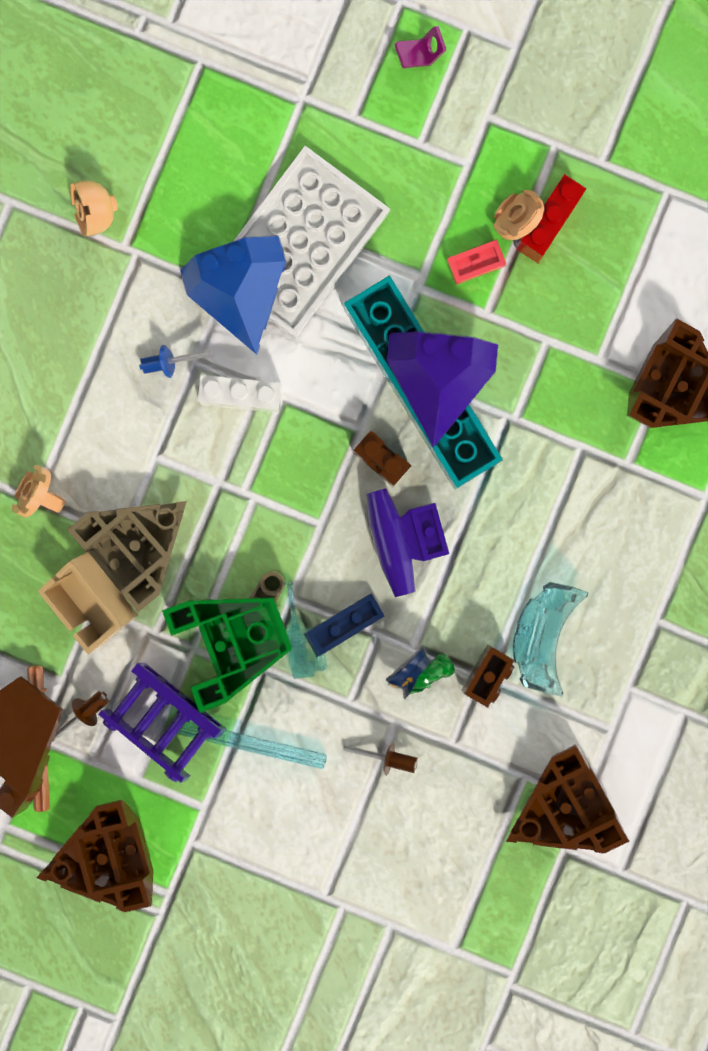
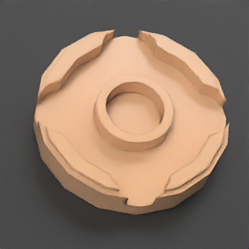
(518, 215)

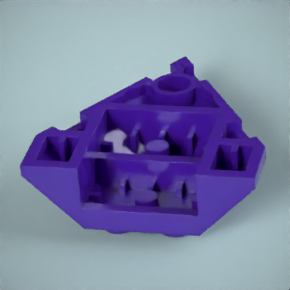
(440, 375)

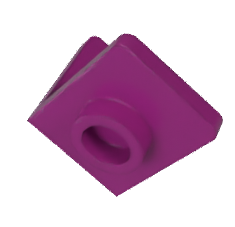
(419, 52)

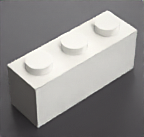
(240, 393)

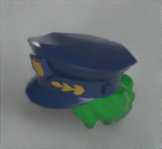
(420, 672)

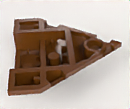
(672, 380)
(569, 809)
(106, 859)

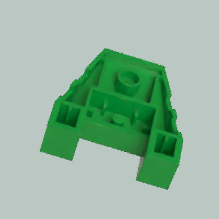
(241, 639)

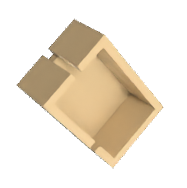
(86, 593)

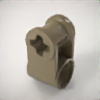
(262, 589)

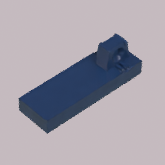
(344, 625)

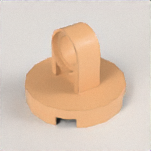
(34, 492)

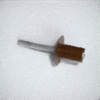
(85, 711)
(391, 759)

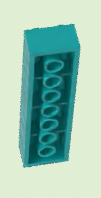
(465, 447)

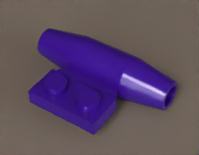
(400, 539)

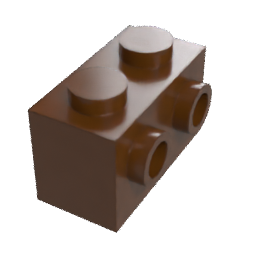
(488, 676)

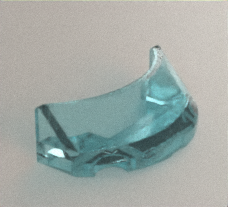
(539, 633)

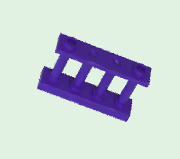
(165, 695)

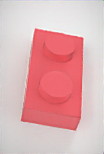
(476, 262)

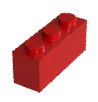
(555, 214)

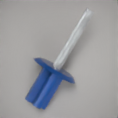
(166, 361)

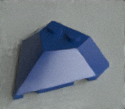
(238, 284)

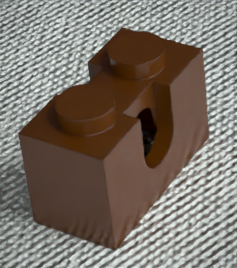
(374, 449)

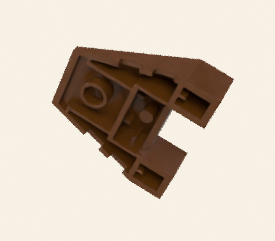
(26, 734)

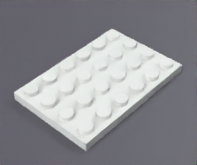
(322, 230)

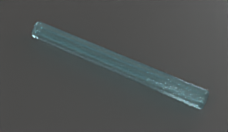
(261, 746)

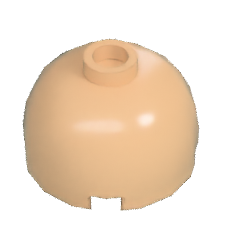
(93, 207)

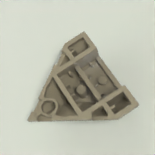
(132, 546)

